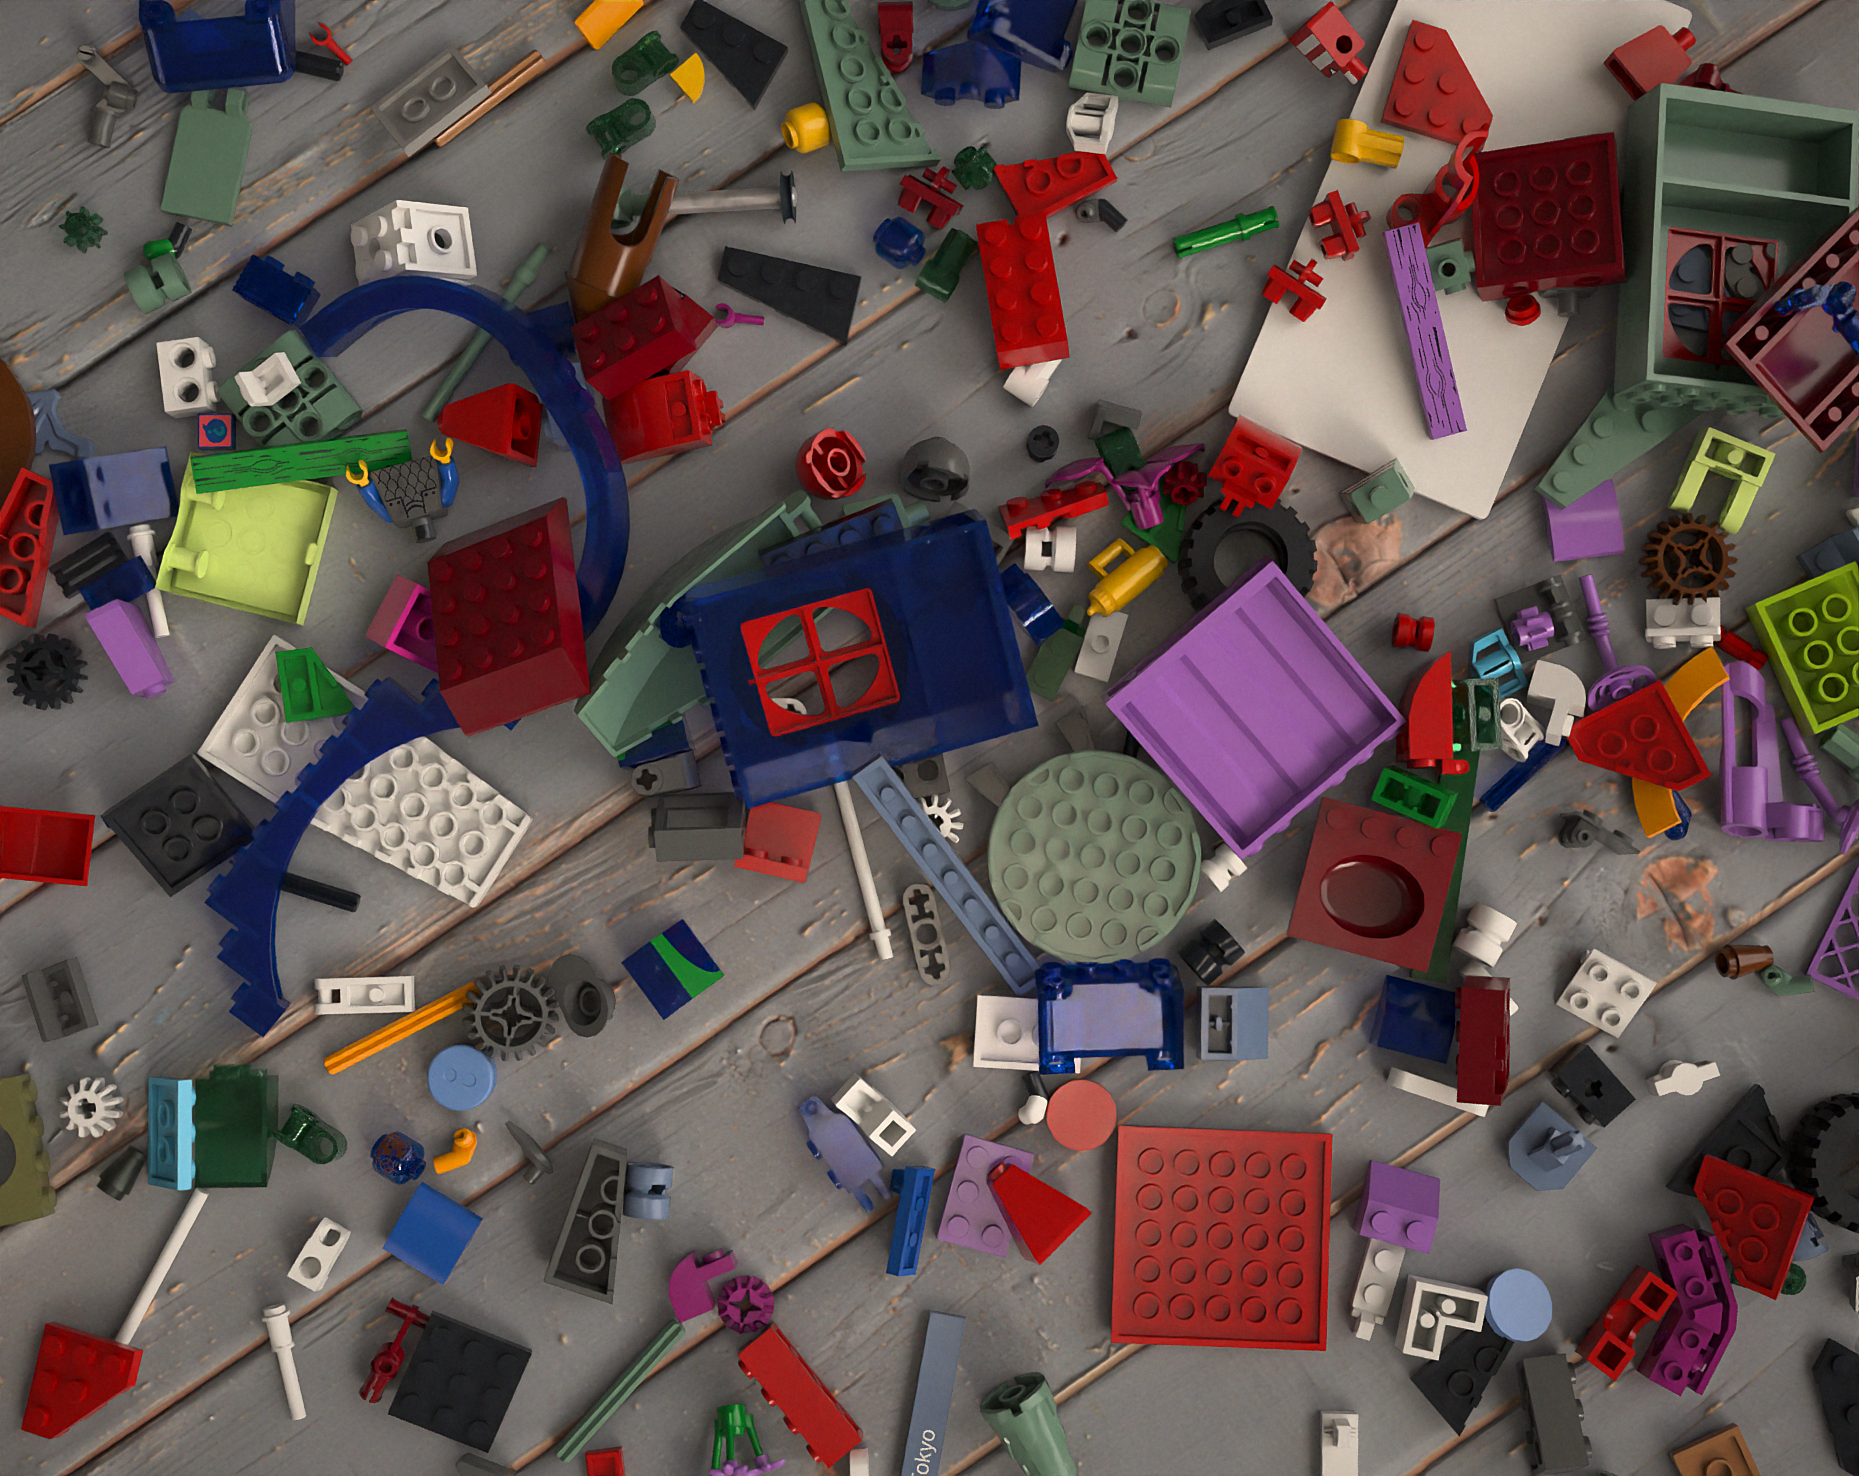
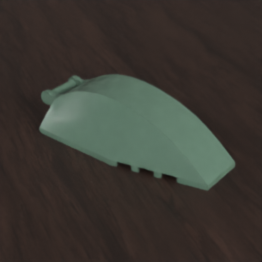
(646, 682)

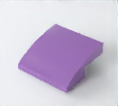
(1586, 526)

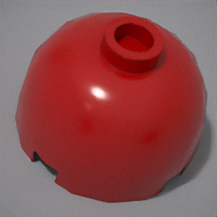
(831, 465)

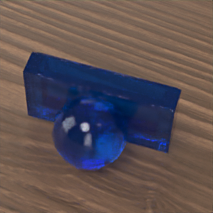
(121, 583)

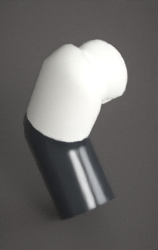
(1037, 1102)

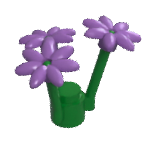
(731, 1424)

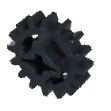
(47, 657)

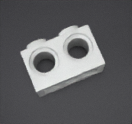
(178, 380)

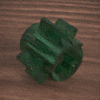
(974, 168)
(75, 222)

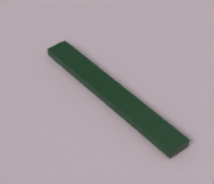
(1458, 822)

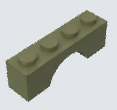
(28, 1189)

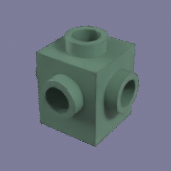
(1450, 252)

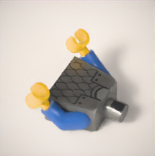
(412, 490)

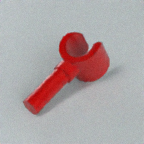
(331, 45)

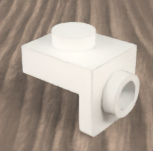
(268, 381)

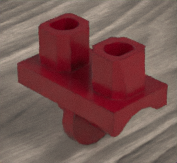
(917, 190)

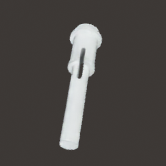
(143, 544)
(281, 1341)

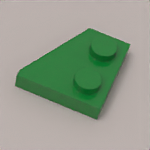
(1165, 535)
(309, 687)

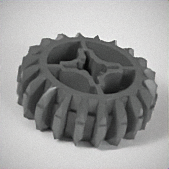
(494, 1011)

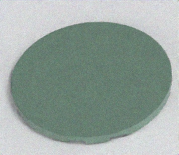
(1094, 856)

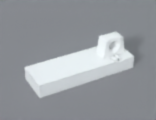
(1338, 1443)

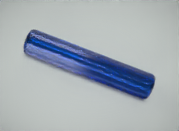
(1519, 775)

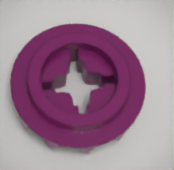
(759, 1294)

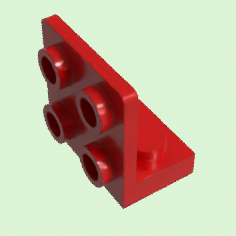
(780, 841)

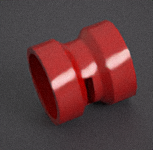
(1413, 632)

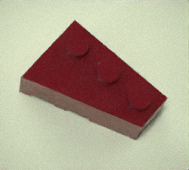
(1483, 1039)

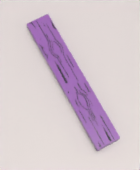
(1424, 331)

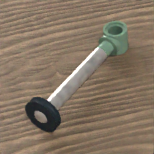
(781, 197)

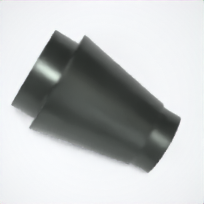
(122, 1173)

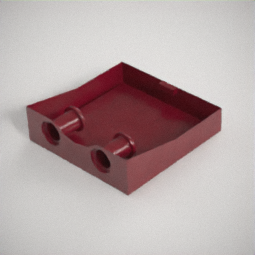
(1548, 217)

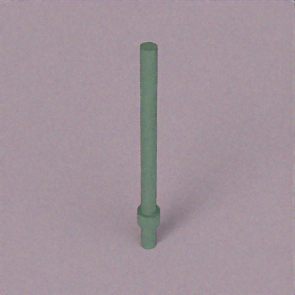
(524, 277)

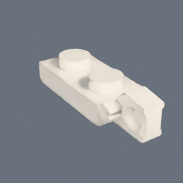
(1375, 1285)

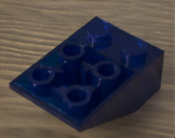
(114, 490)

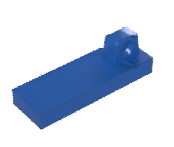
(914, 1187)

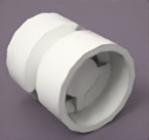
(1062, 549)
(1484, 934)

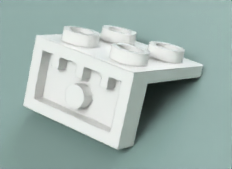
(1683, 622)

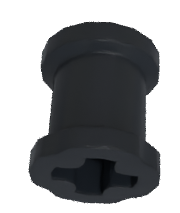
(1037, 434)

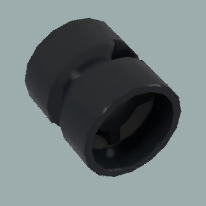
(1202, 961)

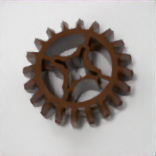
(1675, 553)

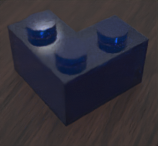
(971, 73)

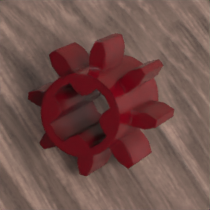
(1184, 483)

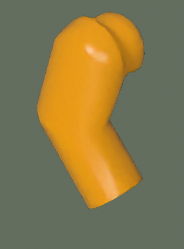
(460, 1154)

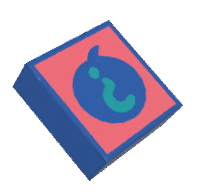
(217, 431)

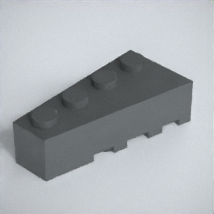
(589, 1236)

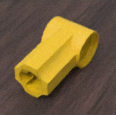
(1357, 143)

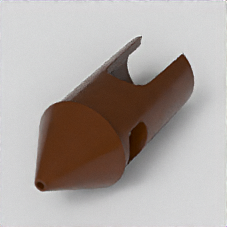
(610, 263)

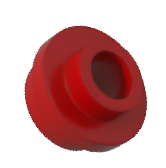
(1522, 310)

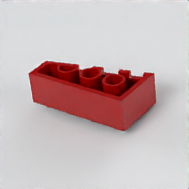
(26, 546)

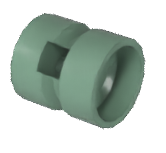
(146, 288)

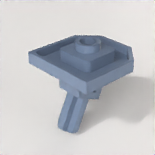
(1547, 1149)

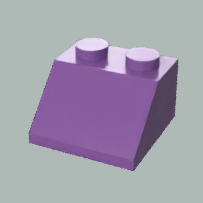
(1398, 1207)

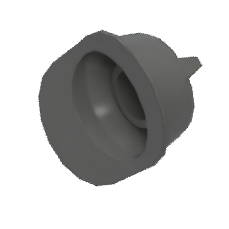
(582, 995)

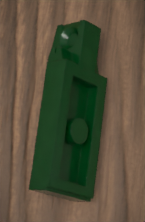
(1056, 656)

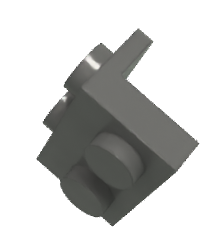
(60, 1000)

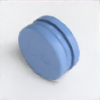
(461, 1077)

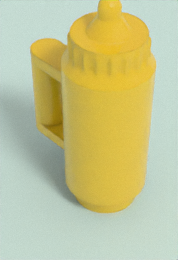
(1126, 580)

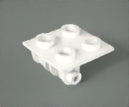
(1605, 992)

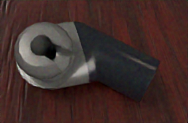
(1100, 210)

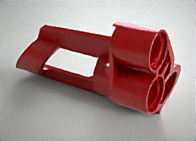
(1433, 206)

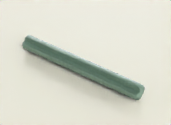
(619, 1391)

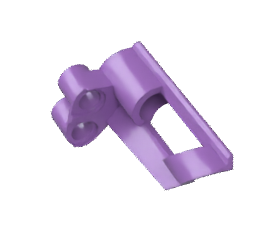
(1753, 795)

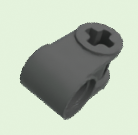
(673, 775)

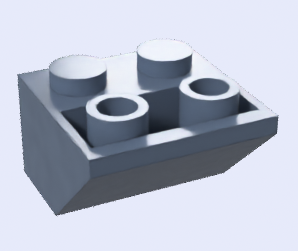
(1232, 1023)

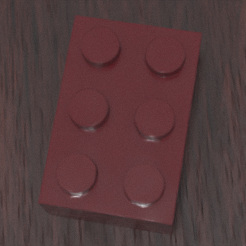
(633, 338)

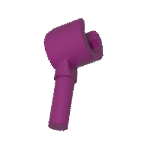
(734, 317)

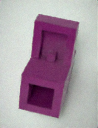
(689, 1285)

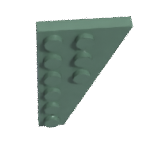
(860, 95)
(1608, 441)

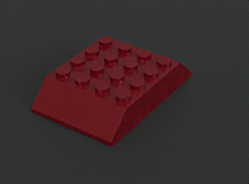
(1798, 355)
(508, 619)

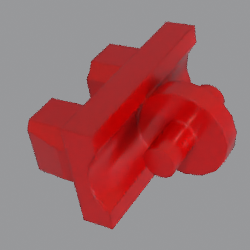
(1333, 212)
(1308, 298)

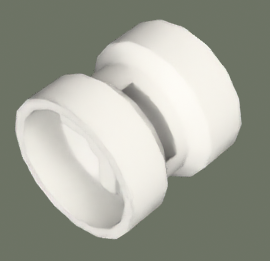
(1222, 867)

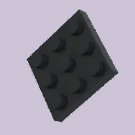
(180, 825)
(460, 1381)

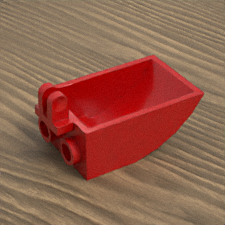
(663, 417)
(1253, 465)
(1427, 708)
(45, 845)

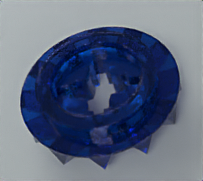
(671, 632)

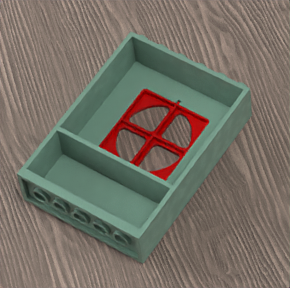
(1718, 176)

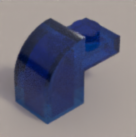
(1030, 605)

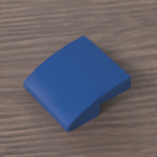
(432, 1233)

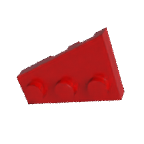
(1054, 182)
(1041, 510)

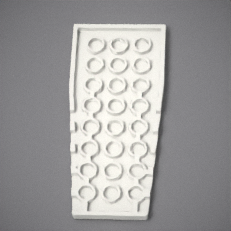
(402, 807)

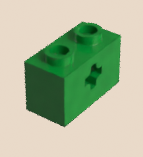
(1414, 796)

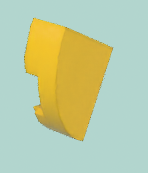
(690, 77)

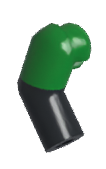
(173, 244)

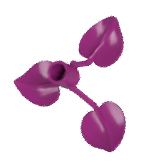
(1143, 501)

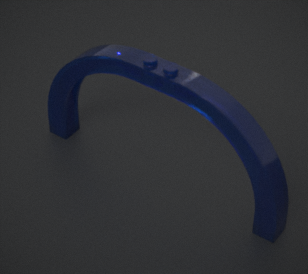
(554, 380)

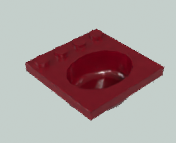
(1374, 884)

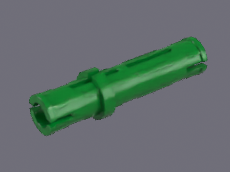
(1239, 228)

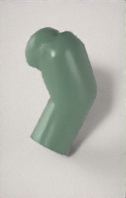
(1784, 983)

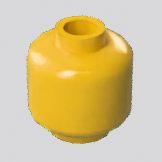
(806, 128)

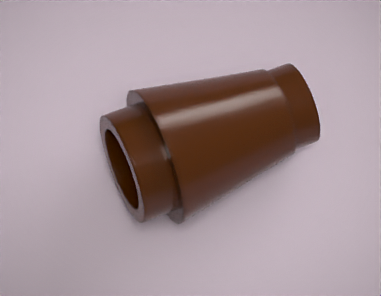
(1740, 960)

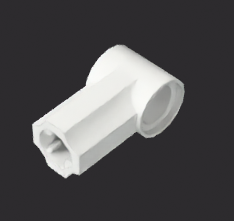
(1030, 381)

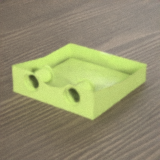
(249, 546)

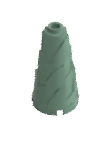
(1029, 1426)

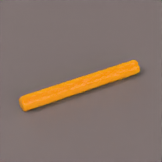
(398, 1029)

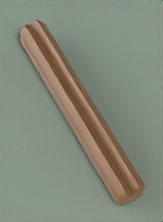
(500, 88)

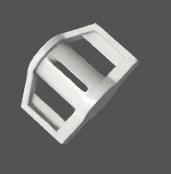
(1092, 122)
(1681, 1077)

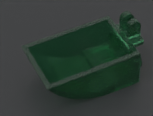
(235, 1127)

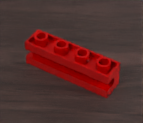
(800, 1395)

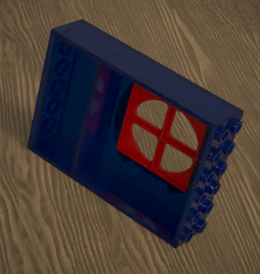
(941, 644)

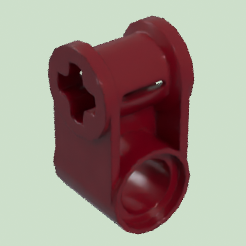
(896, 31)

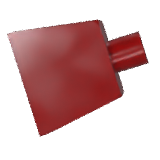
(1651, 60)

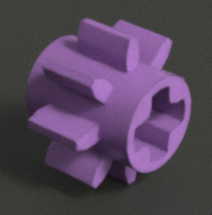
(1532, 628)

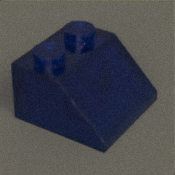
(1415, 1019)

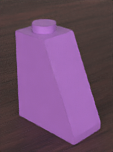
(131, 647)

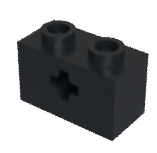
(1609, 1094)

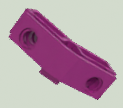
(1700, 1316)

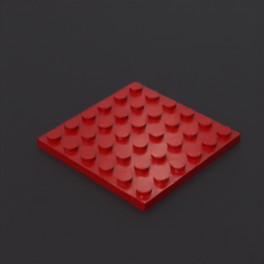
(1221, 1238)

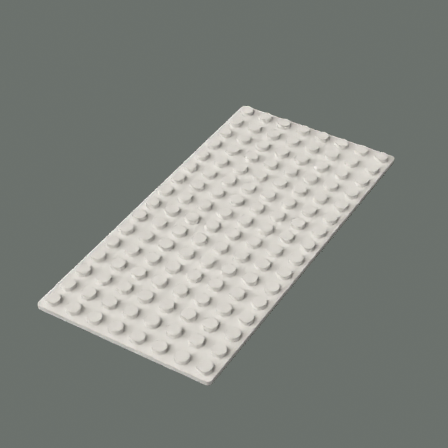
(1347, 371)

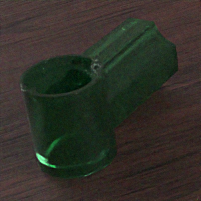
(942, 272)

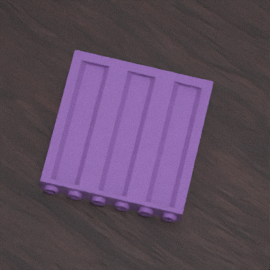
(1254, 708)

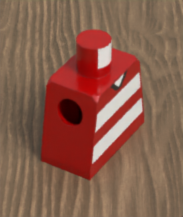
(1331, 43)

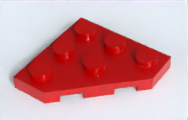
(1434, 89)
(1641, 740)
(1753, 1221)
(76, 1378)

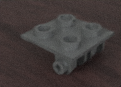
(1548, 596)
(1584, 827)

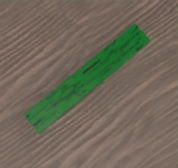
(299, 461)

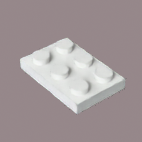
(1007, 1034)

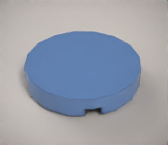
(1518, 1305)

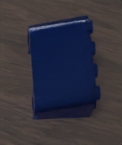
(1109, 1013)

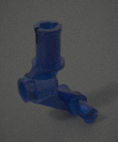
(1835, 300)

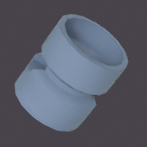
(648, 1190)

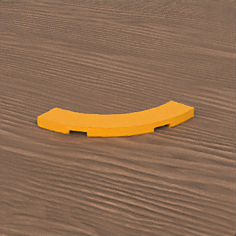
(1686, 689)

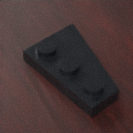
(736, 49)
(1462, 1373)

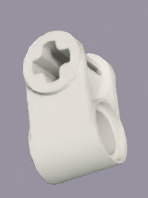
(1518, 729)

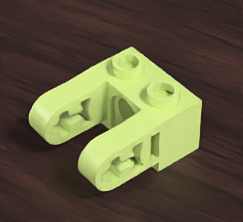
(1731, 459)

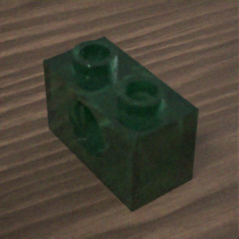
(1476, 714)

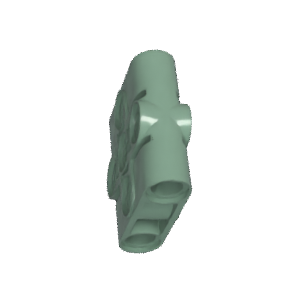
(1160, 75)
(327, 403)

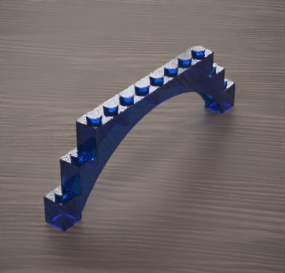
(253, 886)

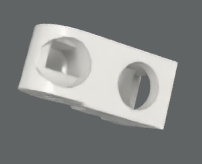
(319, 1255)

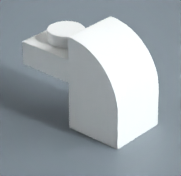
(1562, 692)
(873, 1114)

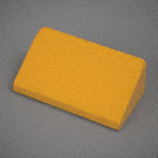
(604, 19)

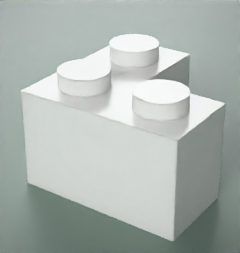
(1431, 1306)

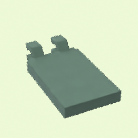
(208, 158)

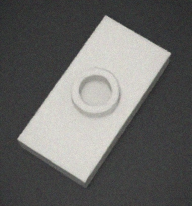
(1100, 646)

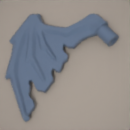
(51, 430)

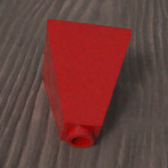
(497, 421)
(1034, 1211)

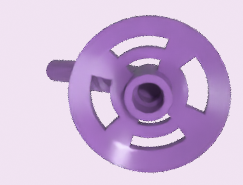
(1615, 677)
(1844, 816)

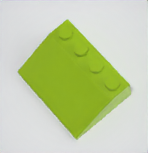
(1814, 646)

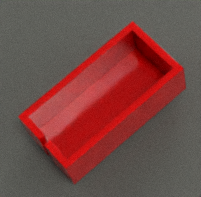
(1022, 291)

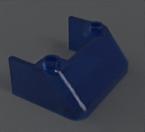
(220, 50)

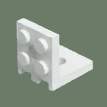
(402, 242)

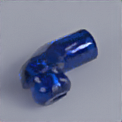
(1680, 830)

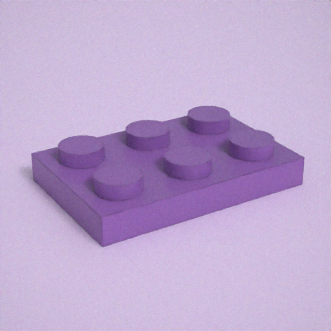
(970, 1209)

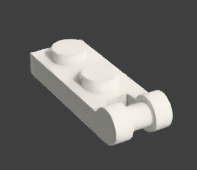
(365, 995)

